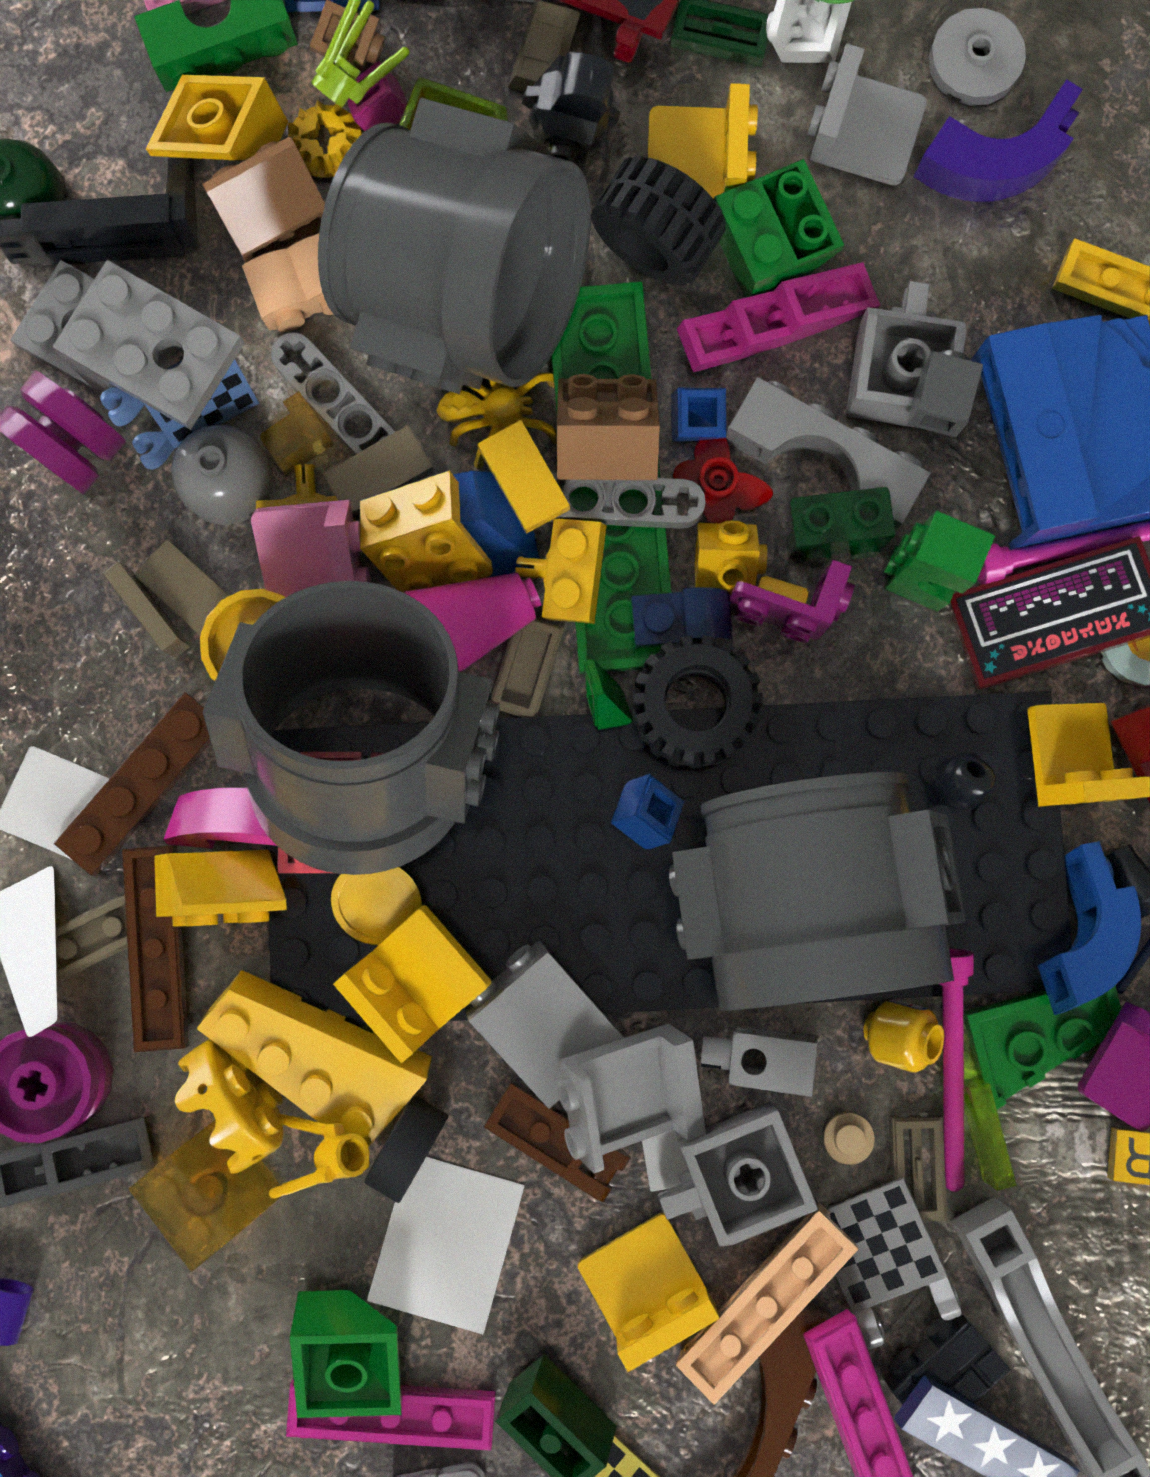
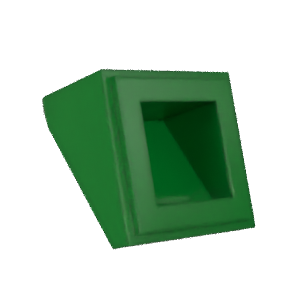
(605, 698)

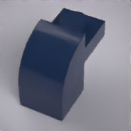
(681, 614)

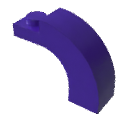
(994, 169)

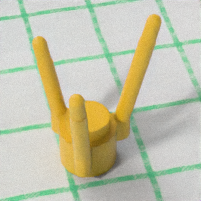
(335, 1157)

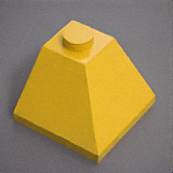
(218, 119)

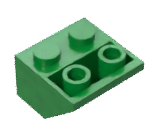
(776, 229)

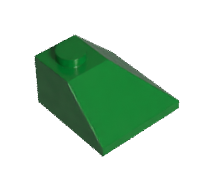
(343, 1357)

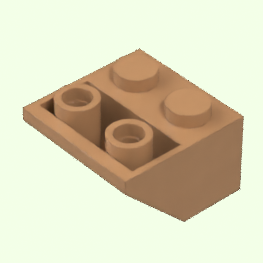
(267, 200)
(607, 428)

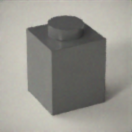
(945, 393)

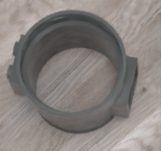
(454, 248)
(368, 810)
(819, 891)

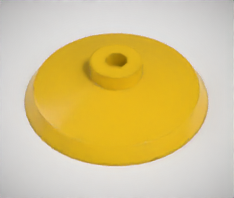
(374, 903)

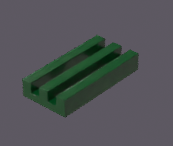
(720, 38)

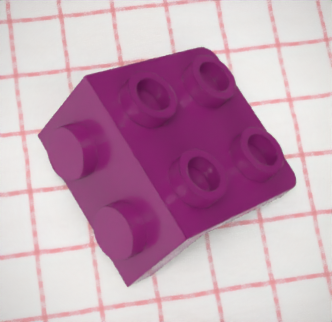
(796, 619)
(1121, 1069)

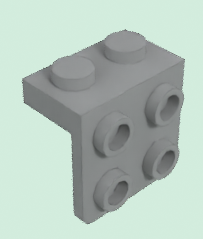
(866, 122)

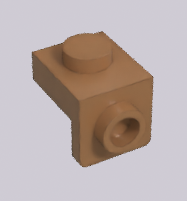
(368, 45)

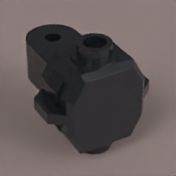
(572, 104)

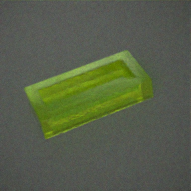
(987, 1134)

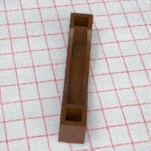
(785, 1388)

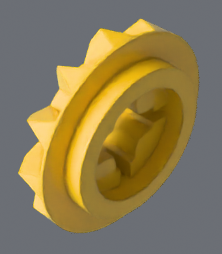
(307, 127)

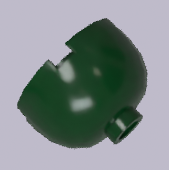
(26, 177)

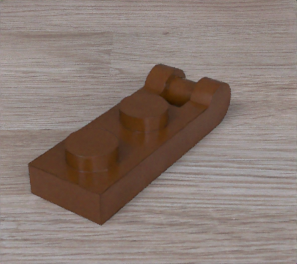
(540, 1134)

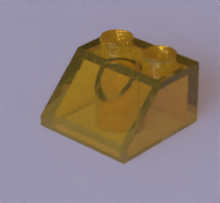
(199, 1200)

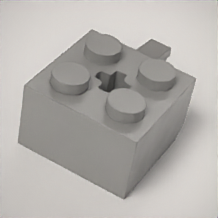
(885, 339)
(714, 1190)

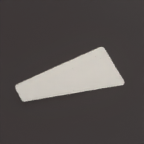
(30, 948)

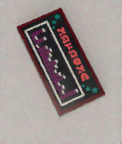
(1055, 613)

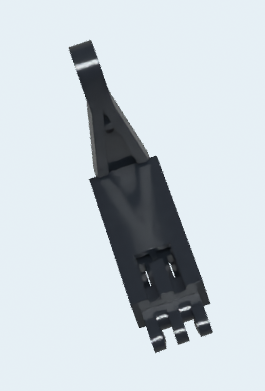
(107, 226)

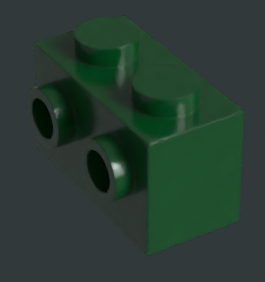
(556, 1422)

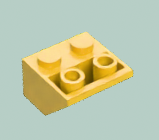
(207, 884)

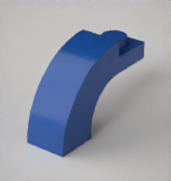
(1105, 934)

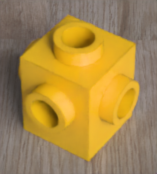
(728, 554)

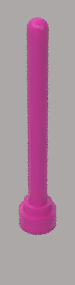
(1002, 561)
(953, 1068)

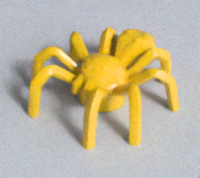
(499, 407)

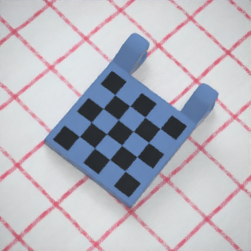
(229, 400)

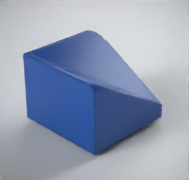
(698, 414)
(647, 812)

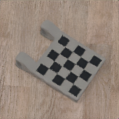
(891, 1256)

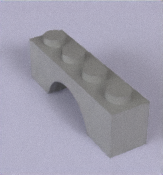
(777, 423)

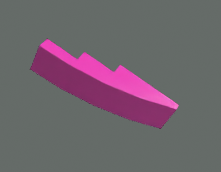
(778, 317)

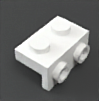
(807, 30)

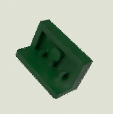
(840, 523)

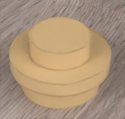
(848, 1138)

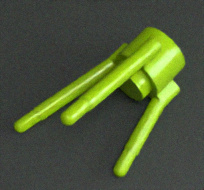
(337, 75)

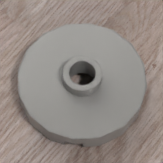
(975, 77)

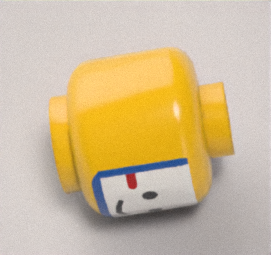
(904, 1035)

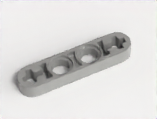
(339, 411)
(610, 512)

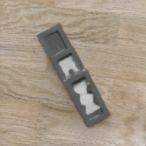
(74, 1161)

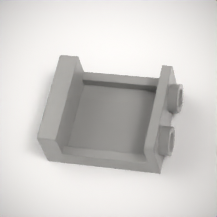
(537, 1017)
(630, 1093)

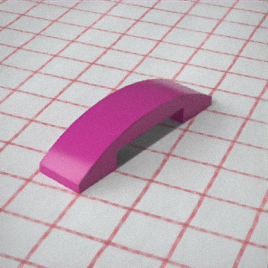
(212, 816)

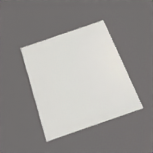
(447, 1245)

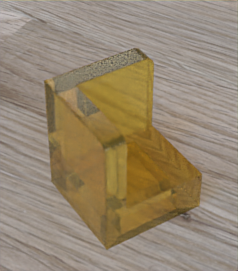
(297, 436)

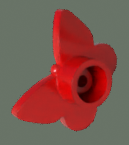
(721, 482)

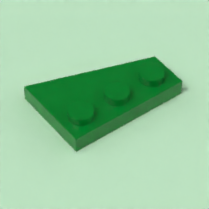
(1023, 1039)

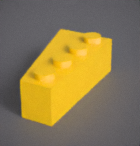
(314, 1056)

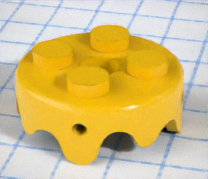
(239, 1100)

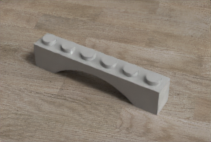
(1045, 1343)

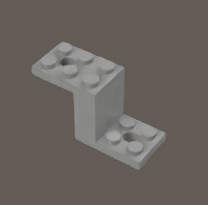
(125, 338)

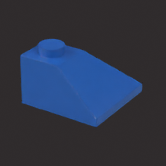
(493, 522)

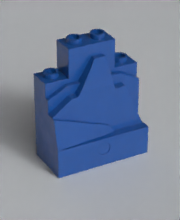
(1072, 423)

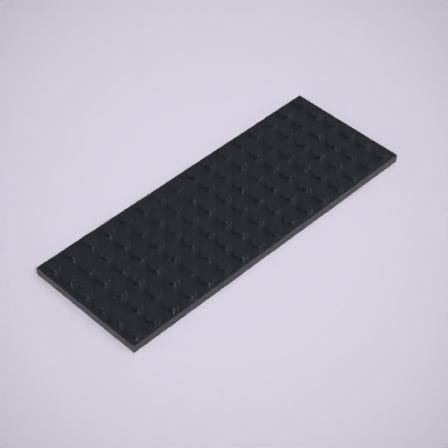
(556, 871)

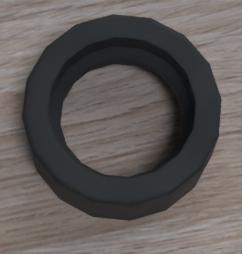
(406, 1149)

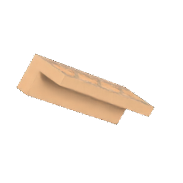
(766, 1304)

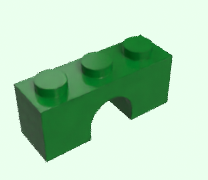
(182, 48)
(937, 560)

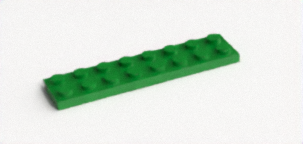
(611, 341)

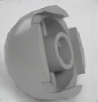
(221, 474)

